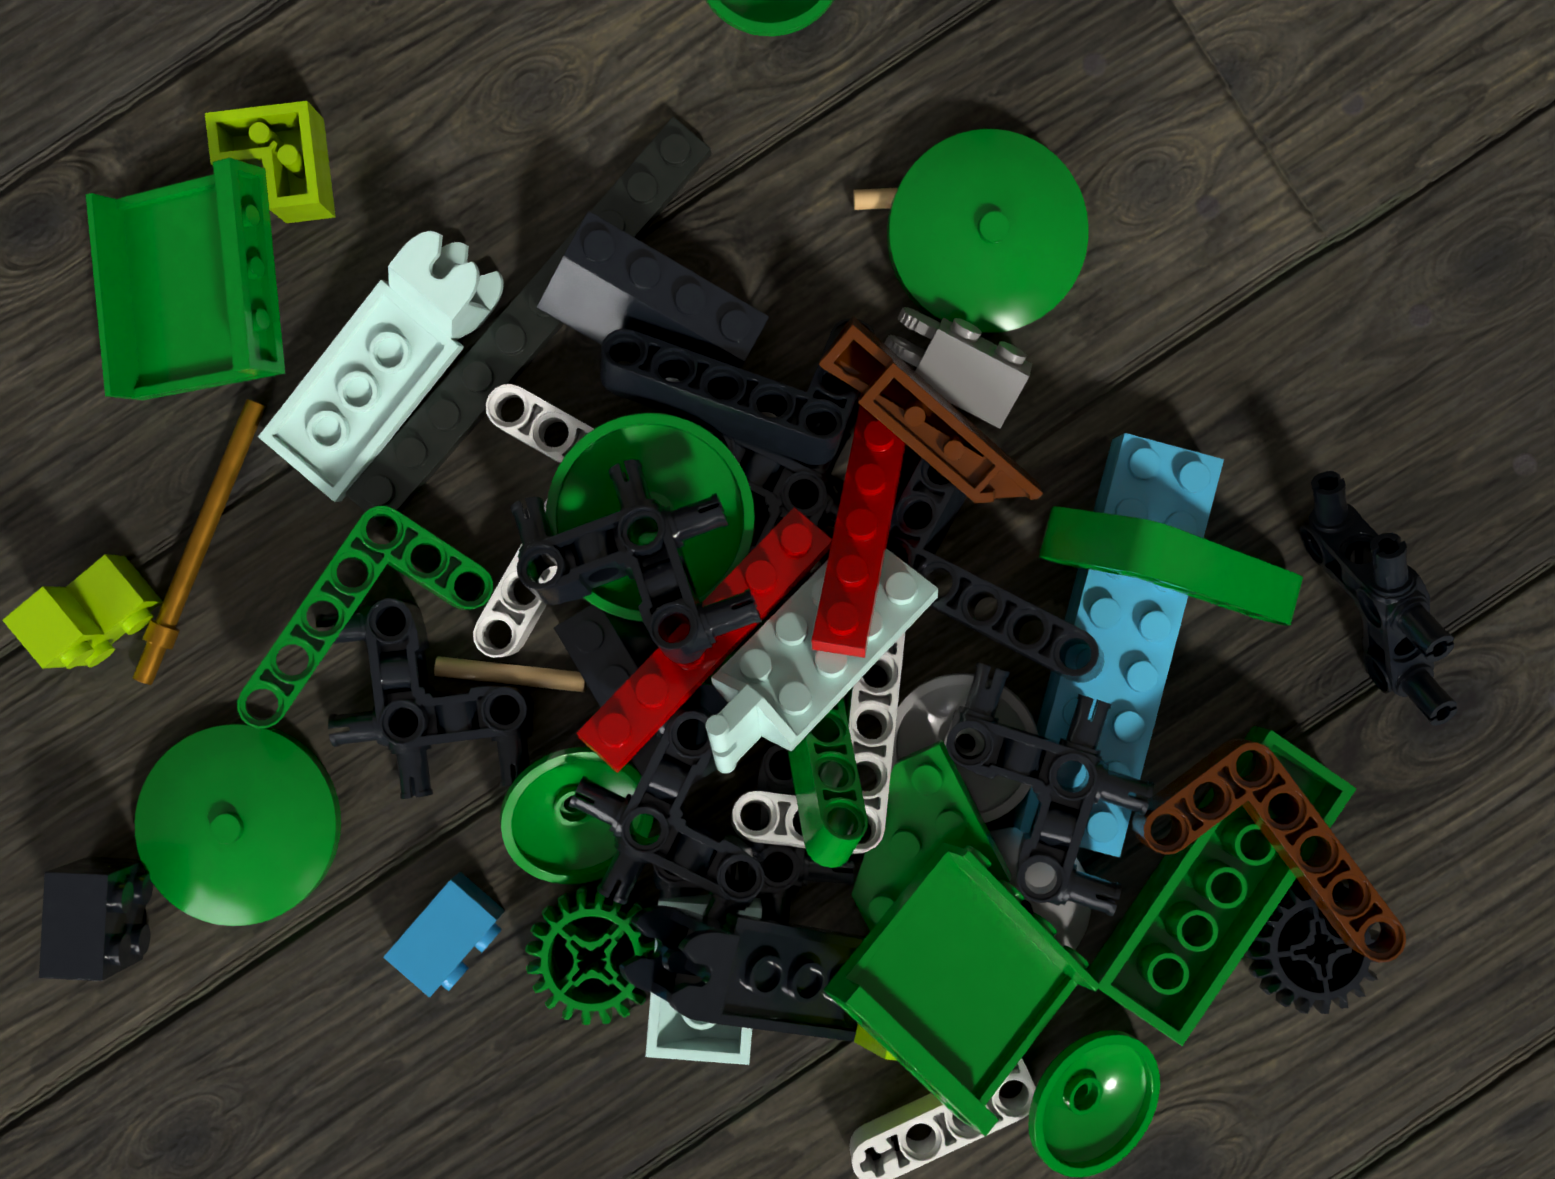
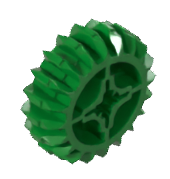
(566, 987)

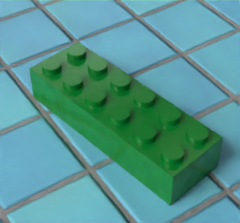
(1209, 903)

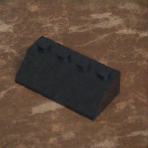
(622, 283)

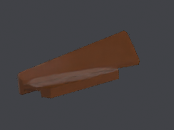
(924, 418)

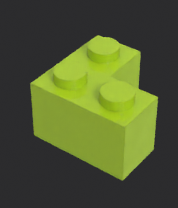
(291, 148)
(86, 617)

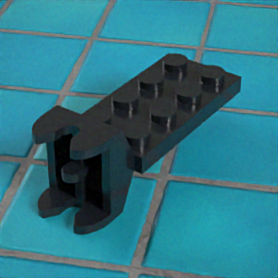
(744, 971)

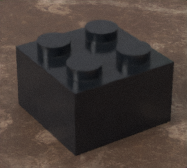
(94, 918)

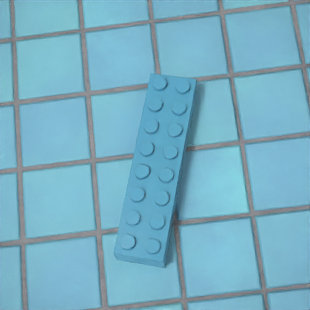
(1130, 622)

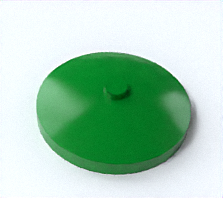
(988, 230)
(680, 468)
(237, 824)

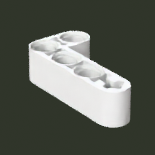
(946, 1134)

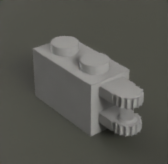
(964, 366)

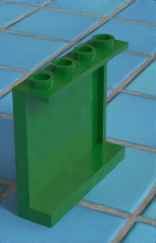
(186, 284)
(959, 981)

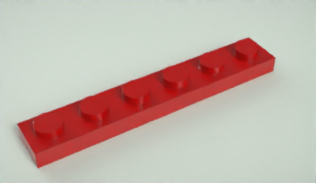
(859, 539)
(662, 685)

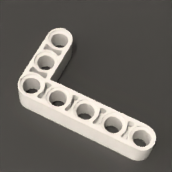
(530, 430)
(870, 752)

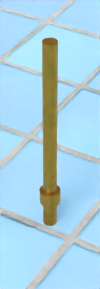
(162, 632)

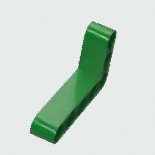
(1172, 561)
(346, 601)
(825, 786)

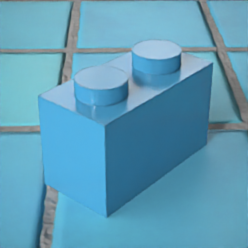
(444, 934)

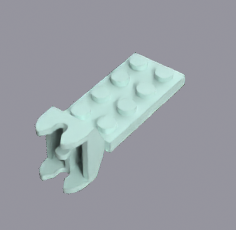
(382, 363)

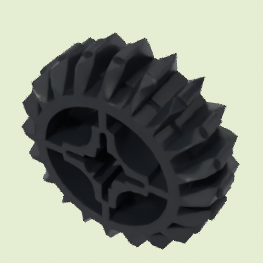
(1322, 982)

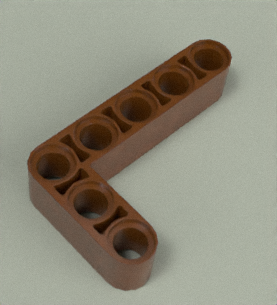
(1286, 834)

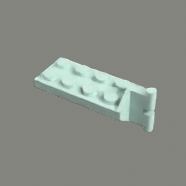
(786, 688)

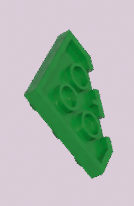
(923, 810)

